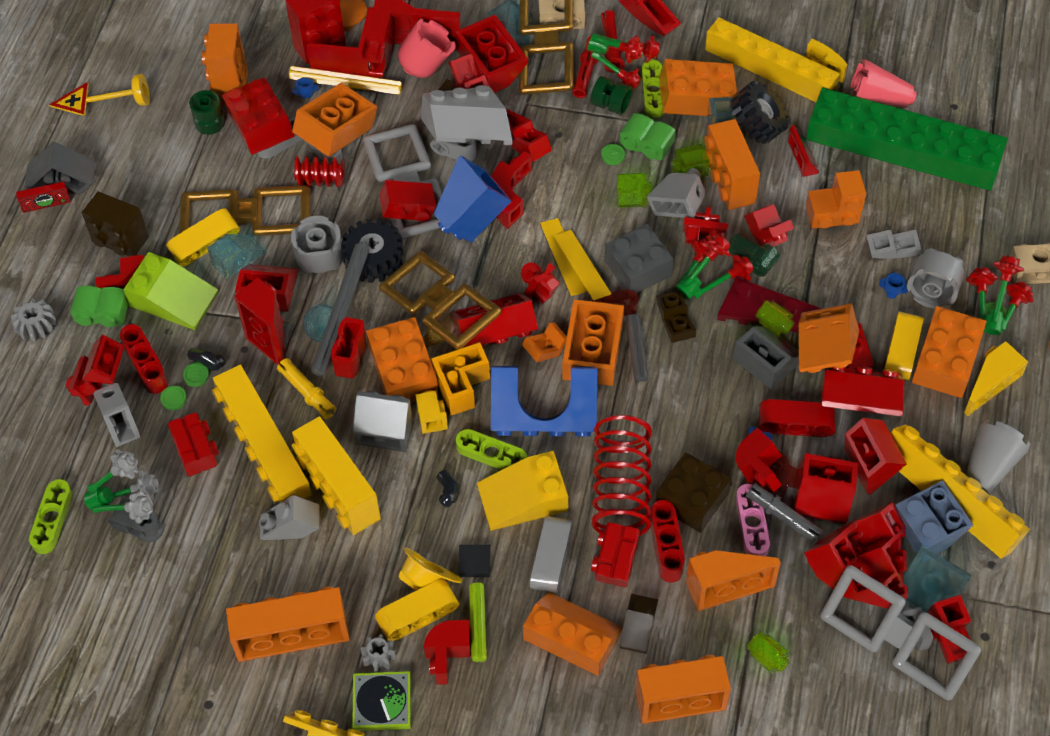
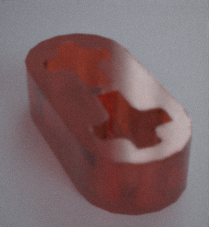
(618, 298)

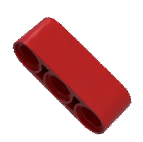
(141, 349)
(796, 418)
(665, 552)

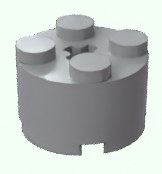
(317, 245)
(936, 278)

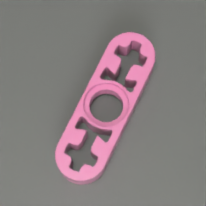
(747, 531)

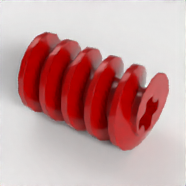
(319, 172)

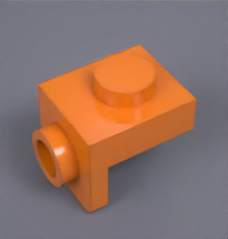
(547, 344)

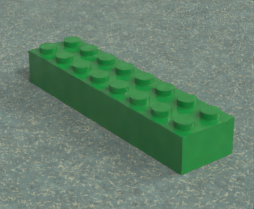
(906, 139)

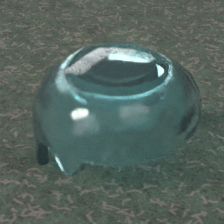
(316, 321)

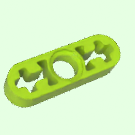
(649, 96)
(471, 449)
(54, 527)

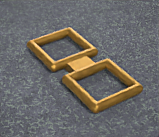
(546, 42)
(248, 209)
(440, 299)

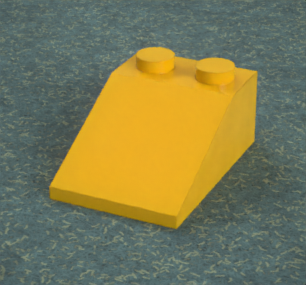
(524, 492)

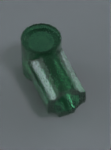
(761, 257)

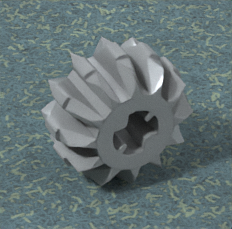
(33, 319)

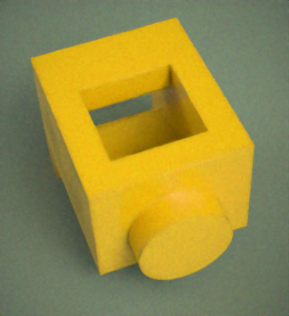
(431, 412)

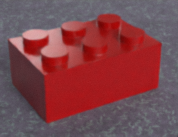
(315, 23)
(258, 115)

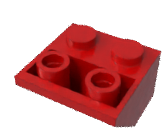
(281, 278)
(874, 451)
(825, 488)

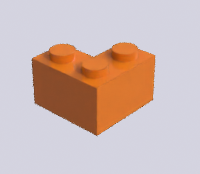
(837, 204)

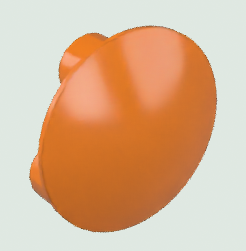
(352, 12)

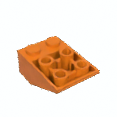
(827, 338)

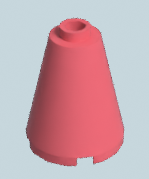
(881, 86)

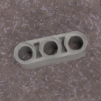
(551, 554)

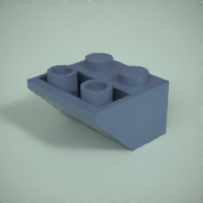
(933, 518)

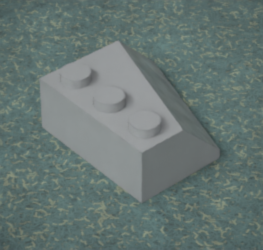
(465, 115)

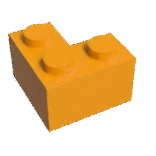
(457, 373)

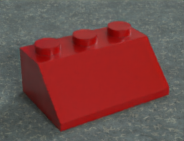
(493, 51)
(262, 319)
(515, 319)
(863, 390)

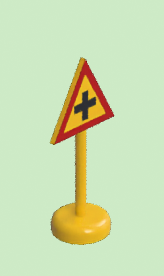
(76, 100)

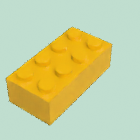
(336, 476)

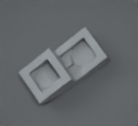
(889, 246)

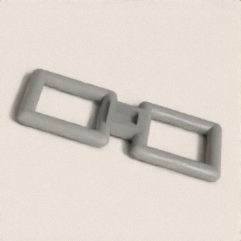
(404, 173)
(900, 632)

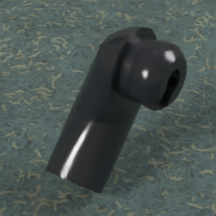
(206, 358)
(451, 488)

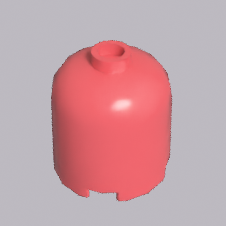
(425, 49)

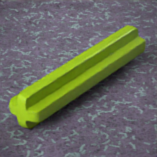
(477, 622)

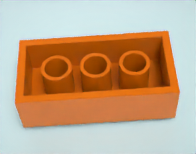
(287, 624)

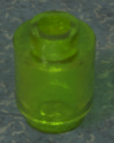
(775, 318)
(769, 653)

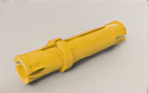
(313, 395)

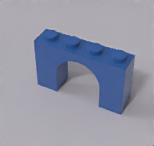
(510, 416)

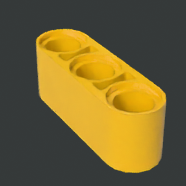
(193, 242)
(904, 343)
(416, 610)

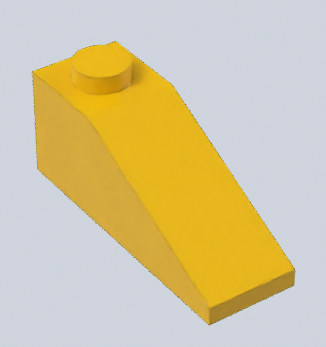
(1000, 369)

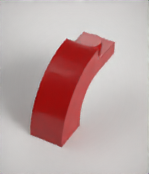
(507, 178)

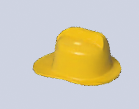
(420, 572)

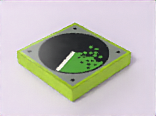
(381, 701)

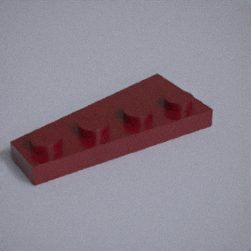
(747, 298)

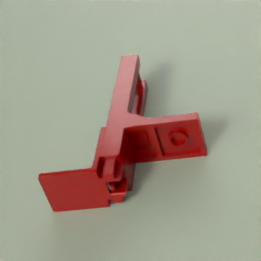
(384, 26)

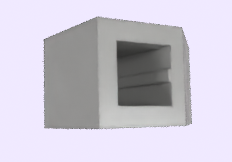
(289, 519)

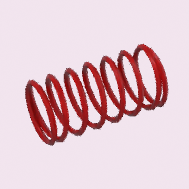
(622, 447)

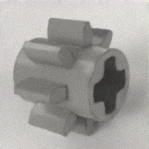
(383, 647)

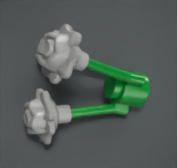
(140, 504)

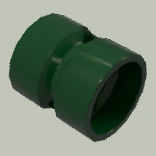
(609, 95)
(207, 112)

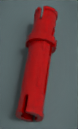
(581, 86)

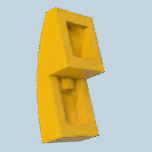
(827, 57)

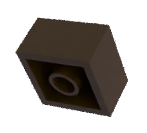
(115, 224)
(694, 491)

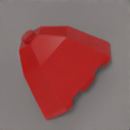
(871, 546)

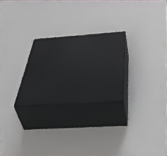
(474, 561)

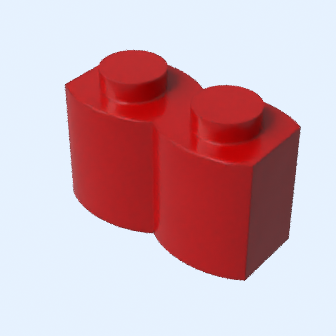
(349, 347)

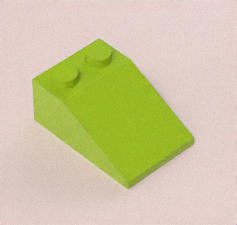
(169, 292)

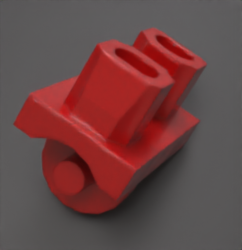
(703, 224)
(540, 283)
(79, 387)

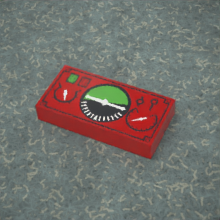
(43, 197)

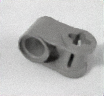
(455, 149)

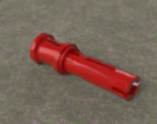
(610, 31)

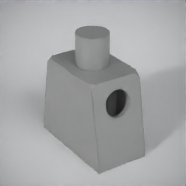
(678, 195)
(112, 402)

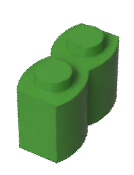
(647, 136)
(99, 305)

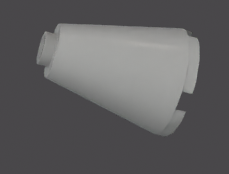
(995, 453)

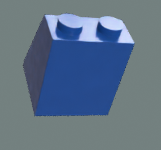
(469, 201)

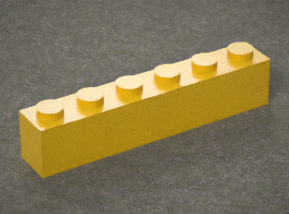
(769, 60)
(261, 435)
(926, 467)

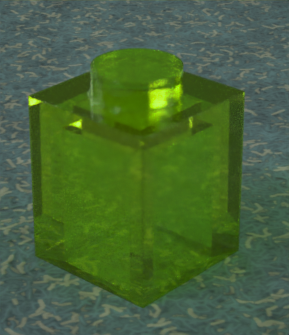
(691, 157)
(632, 190)

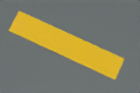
(582, 265)
(573, 282)

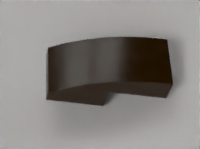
(675, 316)

